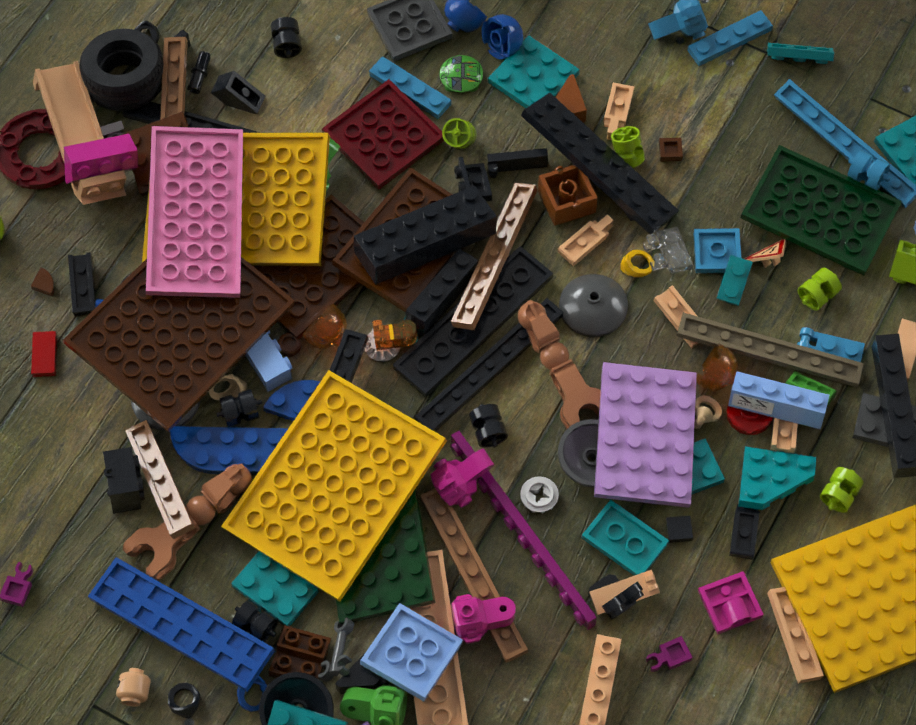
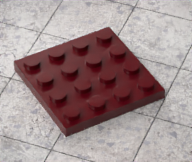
(384, 134)

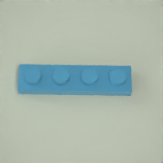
(730, 38)
(416, 90)

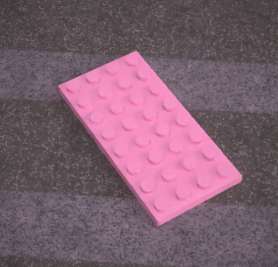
(195, 212)

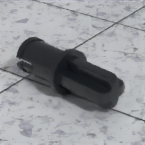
(199, 72)

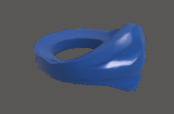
(240, 694)

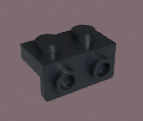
(473, 175)

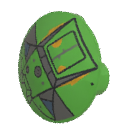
(461, 74)

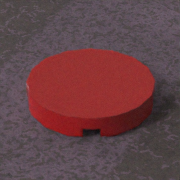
(747, 422)

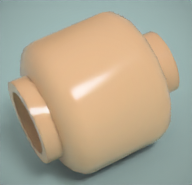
(133, 687)

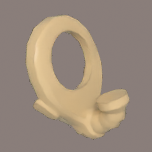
(236, 386)
(703, 413)

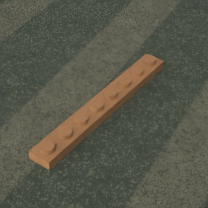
(494, 256)
(470, 568)

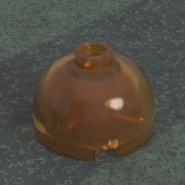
(327, 329)
(718, 369)

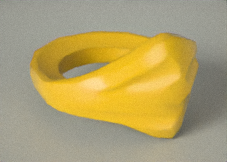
(627, 267)

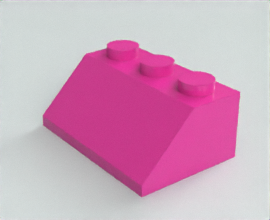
(99, 158)

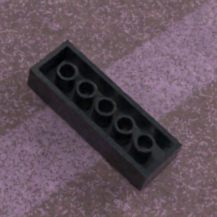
(425, 234)

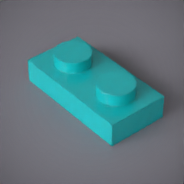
(734, 280)

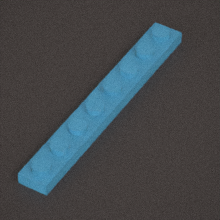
(841, 137)

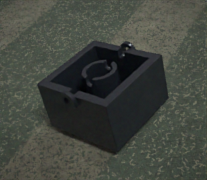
(123, 480)

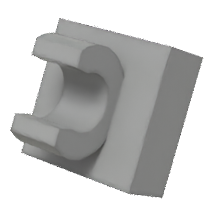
(112, 129)

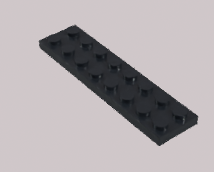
(600, 163)
(447, 347)

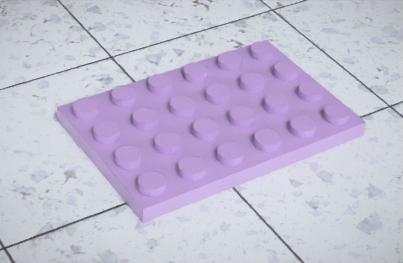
(645, 435)

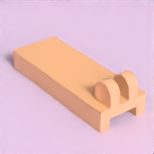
(673, 306)
(907, 336)
(784, 436)
(604, 594)

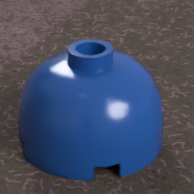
(463, 15)
(502, 35)

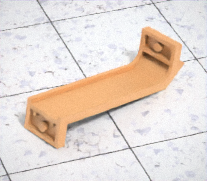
(76, 123)

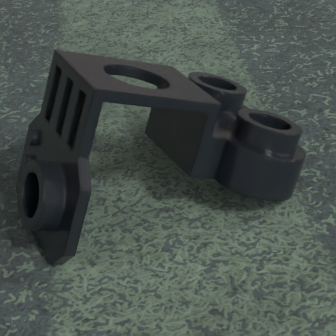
(623, 600)

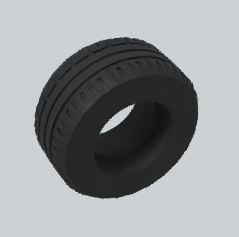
(117, 49)

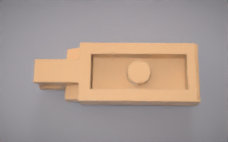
(618, 107)
(585, 240)

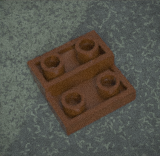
(299, 652)

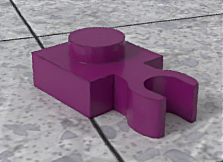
(17, 588)
(672, 653)

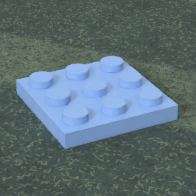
(411, 652)

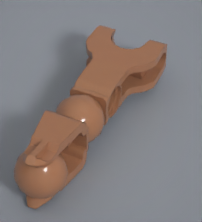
(555, 357)
(216, 496)

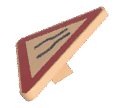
(771, 252)

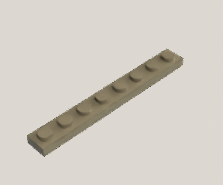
(770, 349)

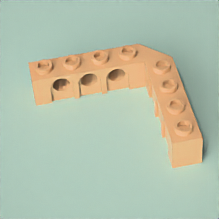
(600, 680)

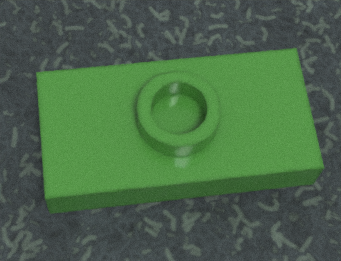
(803, 381)

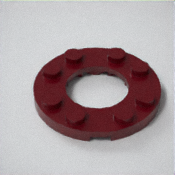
(12, 167)

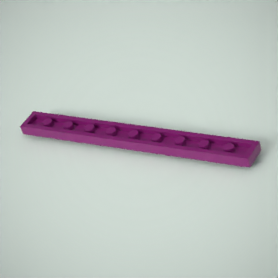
(527, 538)

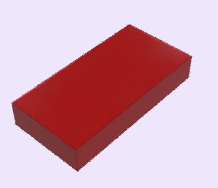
(44, 354)

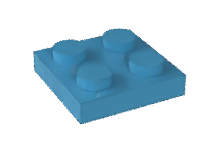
(714, 248)

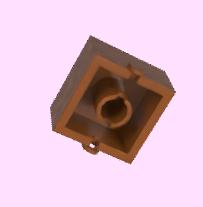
(567, 194)

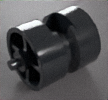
(286, 37)
(239, 407)
(487, 423)
(253, 620)

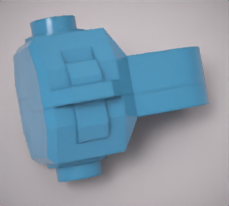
(686, 18)

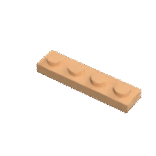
(796, 640)

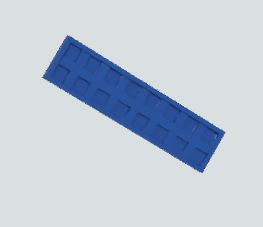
(181, 624)

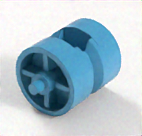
(871, 171)

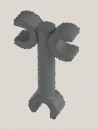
(339, 660)

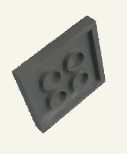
(408, 26)

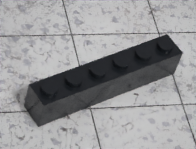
(895, 404)

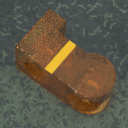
(394, 334)

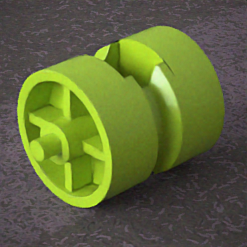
(459, 133)
(627, 145)
(819, 289)
(841, 490)

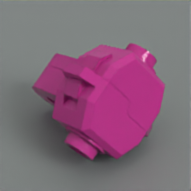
(457, 479)
(474, 617)

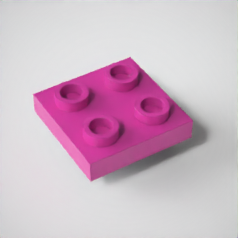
(730, 602)

